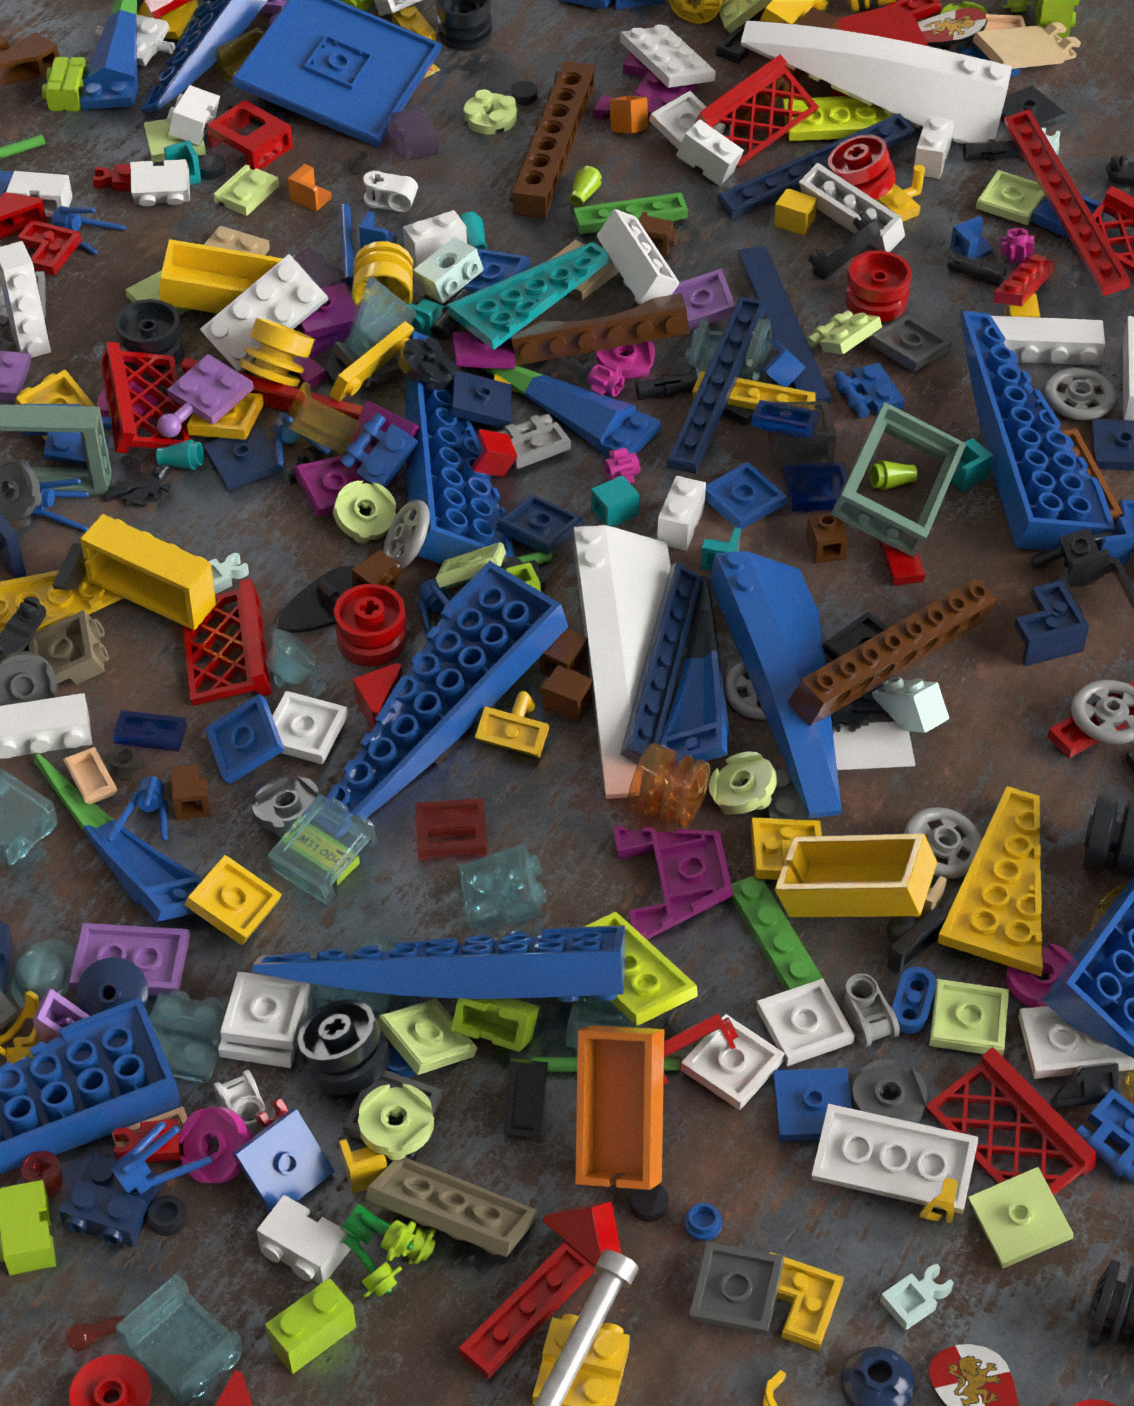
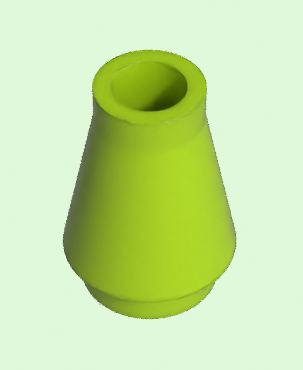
(585, 184)
(890, 474)

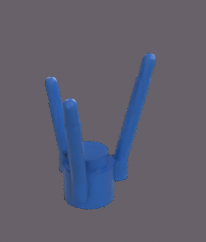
(68, 218)
(286, 435)
(49, 495)
(432, 599)
(148, 798)
(133, 1169)

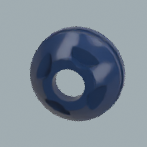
(861, 1390)

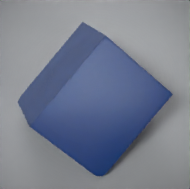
(370, 233)
(968, 240)
(784, 366)
(1121, 543)

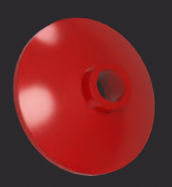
(111, 1376)

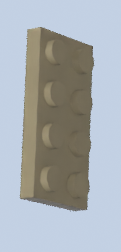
(451, 1205)

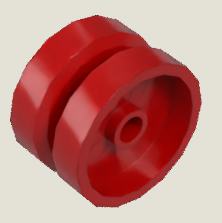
(864, 164)
(878, 285)
(370, 624)

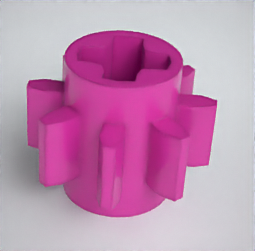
(1017, 245)
(606, 379)
(622, 464)

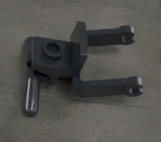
(1085, 562)

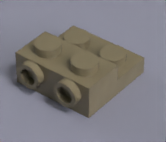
(72, 647)

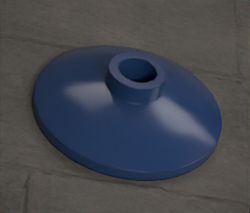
(116, 972)

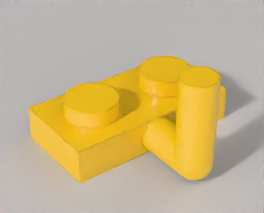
(901, 200)
(513, 729)

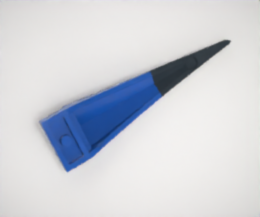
(699, 710)

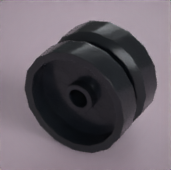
(150, 328)
(1108, 836)
(344, 1046)

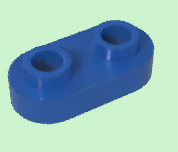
(914, 1002)

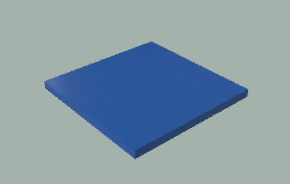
(337, 66)

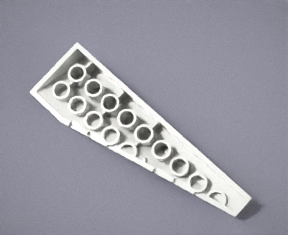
(893, 74)
(620, 597)

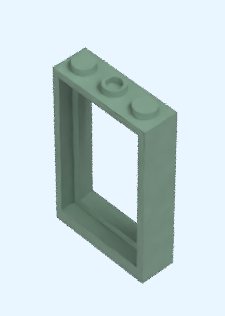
(70, 419)
(879, 520)

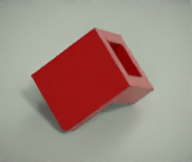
(497, 453)

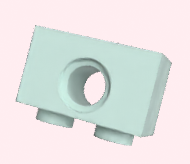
(448, 270)

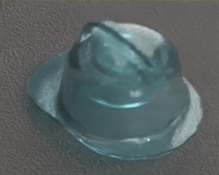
(289, 659)
(42, 968)

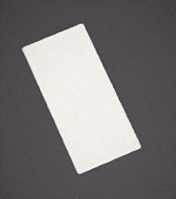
(873, 747)

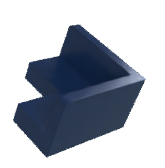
(1054, 630)

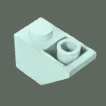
(912, 703)

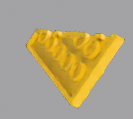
(58, 603)
(1001, 894)

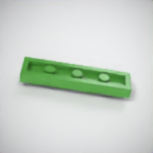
(668, 207)
(773, 933)

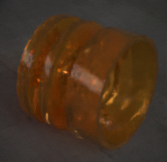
(668, 785)

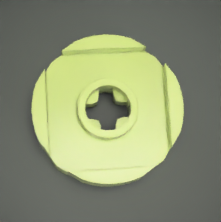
(501, 109)
(359, 526)
(752, 795)
(401, 1139)

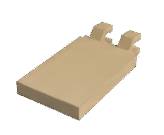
(1027, 45)

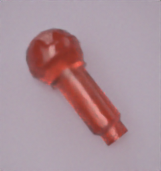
(83, 1335)

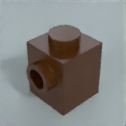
(826, 538)
(567, 693)

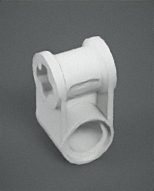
(391, 191)
(243, 1098)

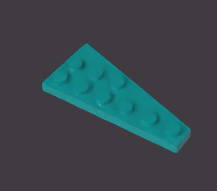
(513, 303)

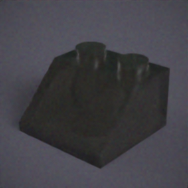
(794, 450)

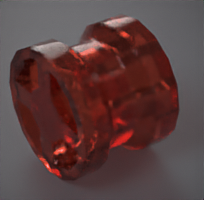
(50, 1171)

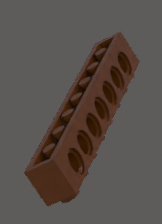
(552, 140)
(891, 652)

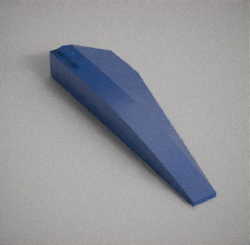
(196, 49)
(1033, 462)
(441, 475)
(780, 645)
(470, 660)
(554, 964)
(1098, 981)
(84, 1085)

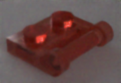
(451, 819)

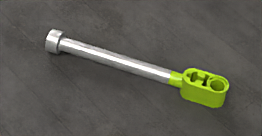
(614, 1273)

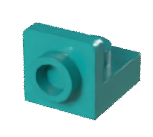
(426, 316)

